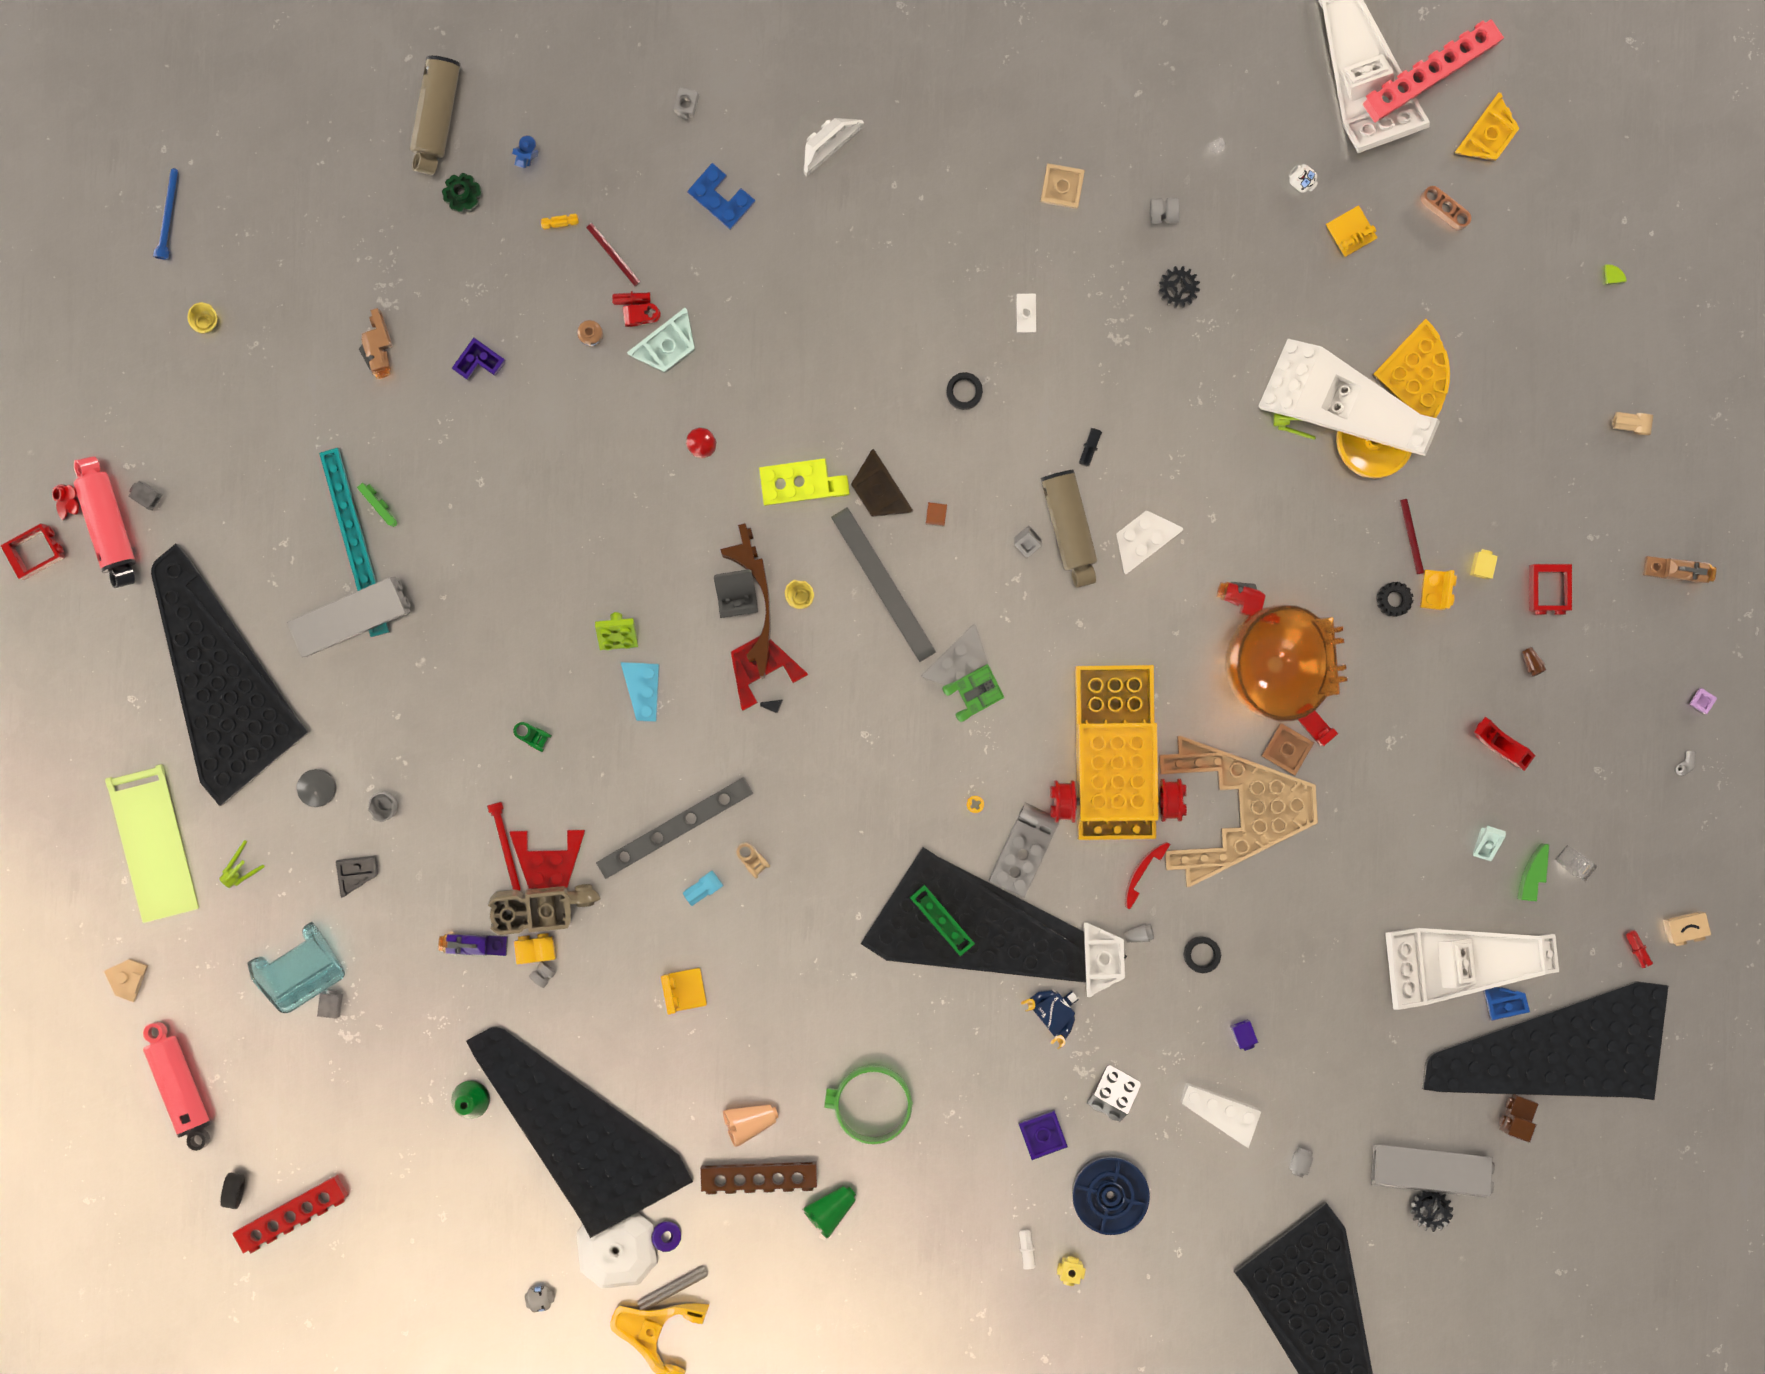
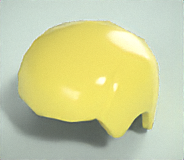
(202, 318)
(799, 594)

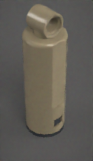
(434, 112)
(1070, 526)

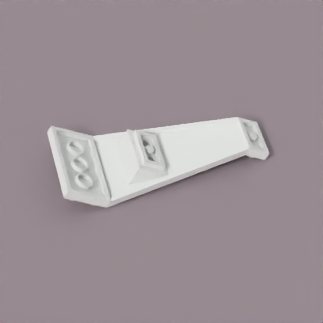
(1361, 66)
(1311, 386)
(1451, 963)

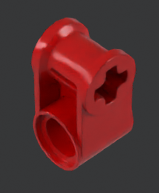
(637, 314)

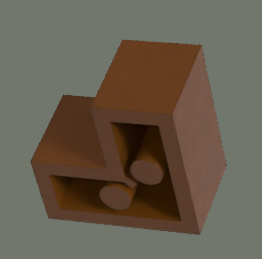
(1519, 1118)

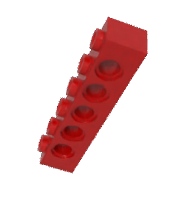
(248, 1242)

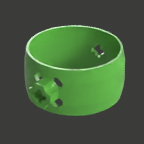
(832, 1102)

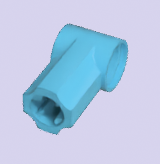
(706, 886)

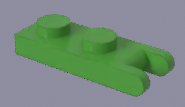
(379, 505)

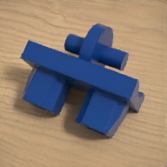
(524, 152)

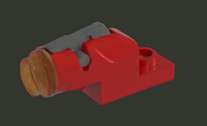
(1242, 594)

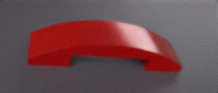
(1157, 852)

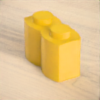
(534, 949)

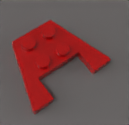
(747, 672)
(550, 867)

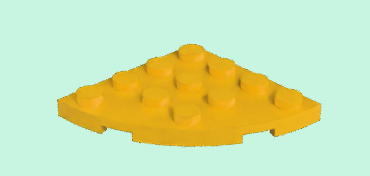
(1418, 371)

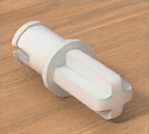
(1027, 1249)

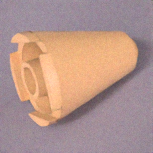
(748, 1122)

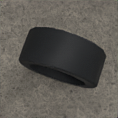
(964, 376)
(1205, 940)

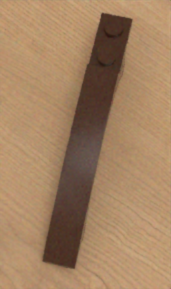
(745, 556)

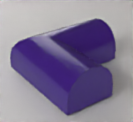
(478, 354)

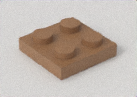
(1287, 749)

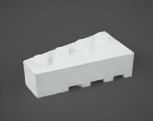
(1225, 1113)

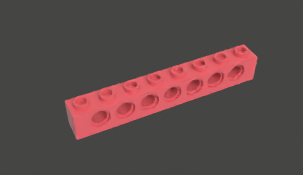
(1486, 32)

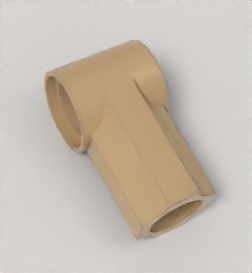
(1638, 423)

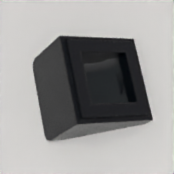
(773, 706)

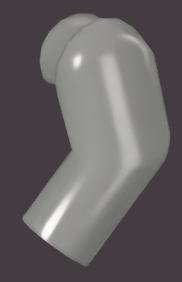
(1687, 765)

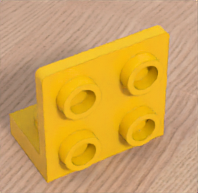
(1437, 589)
(683, 990)

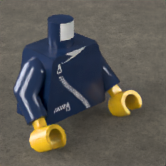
(1054, 1012)

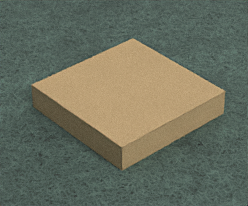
(1062, 186)

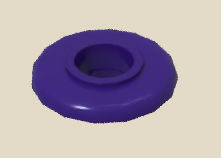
(672, 1243)

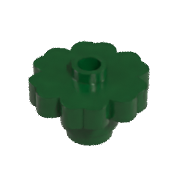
(468, 199)

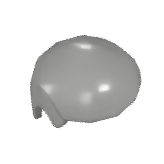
(382, 806)

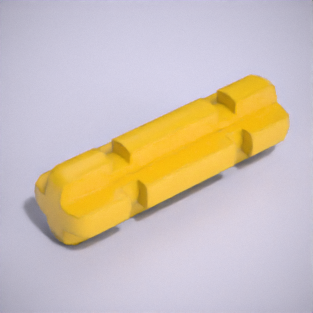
(559, 221)

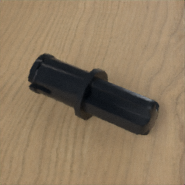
(1090, 447)

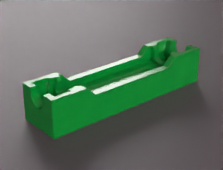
(942, 920)

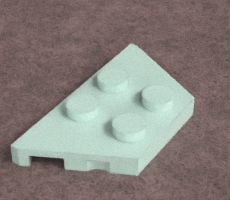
(666, 344)

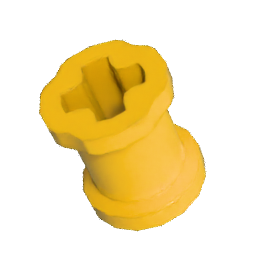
(976, 798)

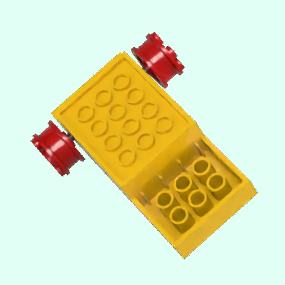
(1116, 758)

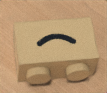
(1686, 928)

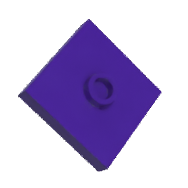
(1043, 1135)

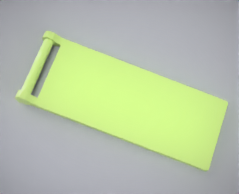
(152, 845)

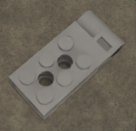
(1030, 832)

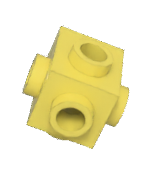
(1068, 1264)

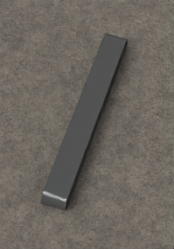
(883, 584)

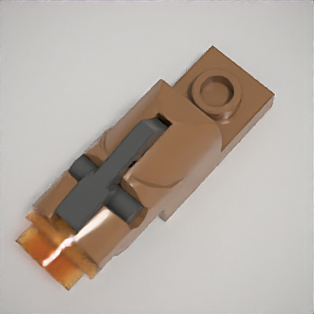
(374, 345)
(1679, 569)

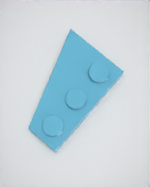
(642, 688)

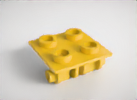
(1352, 231)

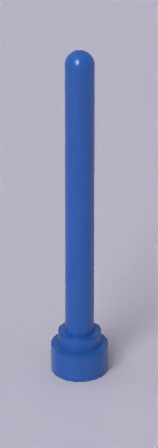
(161, 251)

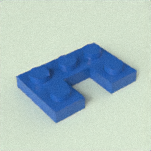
(727, 212)

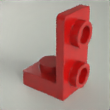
(1318, 728)

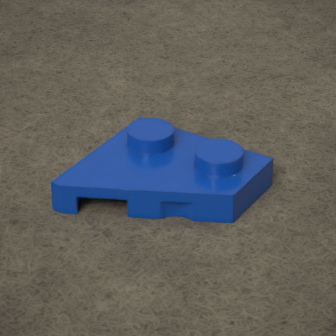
(1505, 1003)

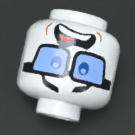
(1303, 178)

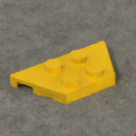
(1490, 132)

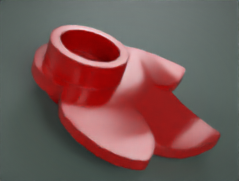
(65, 500)

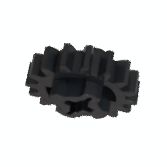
(1186, 288)
(1423, 1210)

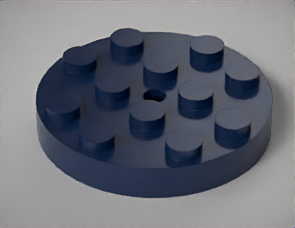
(1113, 1214)

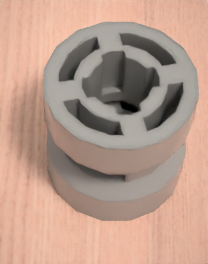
(542, 974)

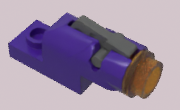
(473, 944)

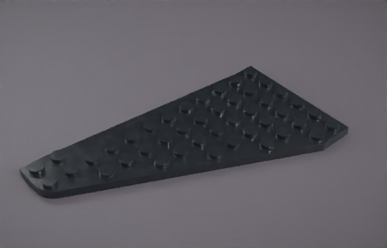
(1005, 929)

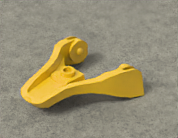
(644, 1327)

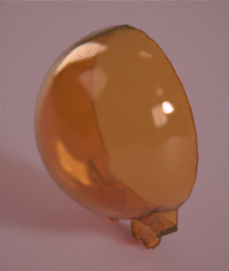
(1284, 662)

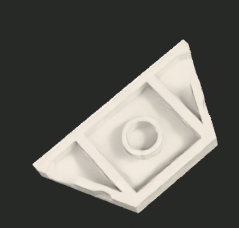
(1143, 538)
(1102, 959)

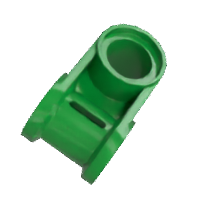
(532, 736)

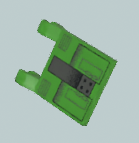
(977, 690)

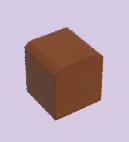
(936, 514)

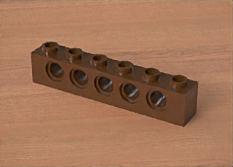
(710, 1172)

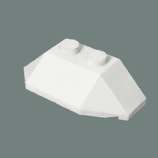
(828, 141)

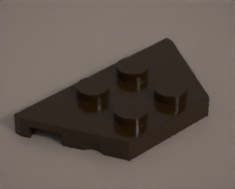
(878, 489)

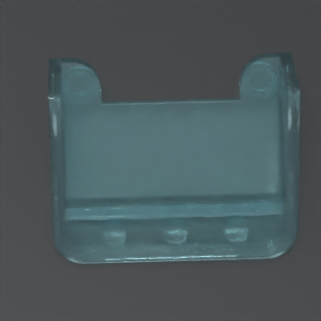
(298, 973)

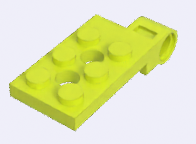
(816, 483)

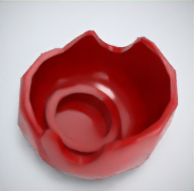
(701, 442)

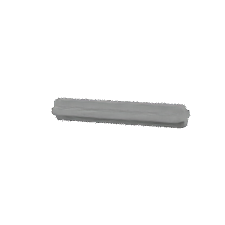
(673, 1288)

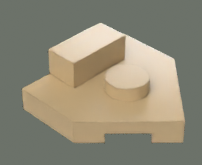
(126, 978)

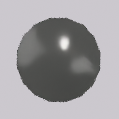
(315, 788)

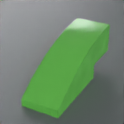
(1534, 873)

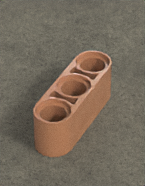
(1455, 208)

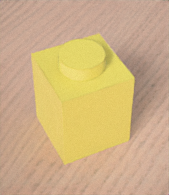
(1484, 564)

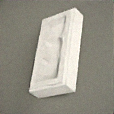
(1026, 313)

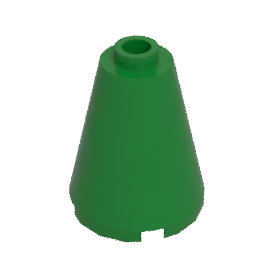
(470, 1099)
(830, 1210)

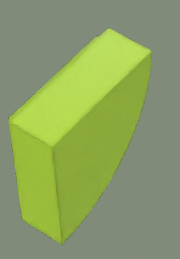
(1614, 274)

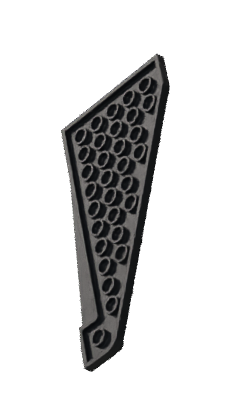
(227, 698)
(1582, 1049)
(590, 1148)
(1311, 1296)

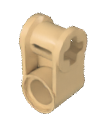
(752, 860)

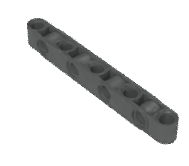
(674, 828)

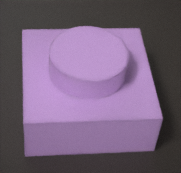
(1703, 701)

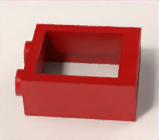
(15, 559)
(1534, 605)

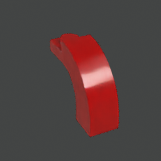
(1503, 745)

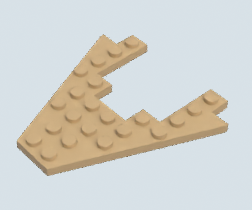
(1269, 808)

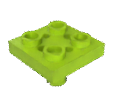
(616, 633)

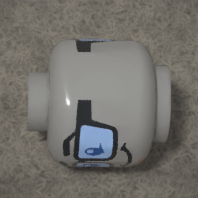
(539, 1298)

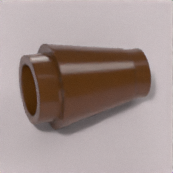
(1533, 662)

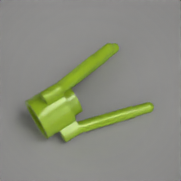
(1282, 420)
(230, 875)

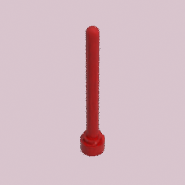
(496, 811)

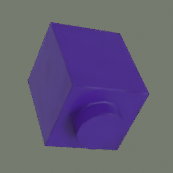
(1244, 1035)

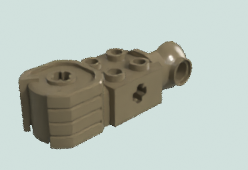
(537, 909)

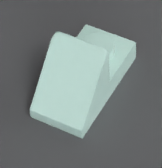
(1488, 842)

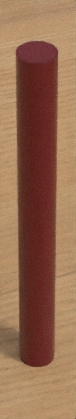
(613, 254)
(1412, 536)

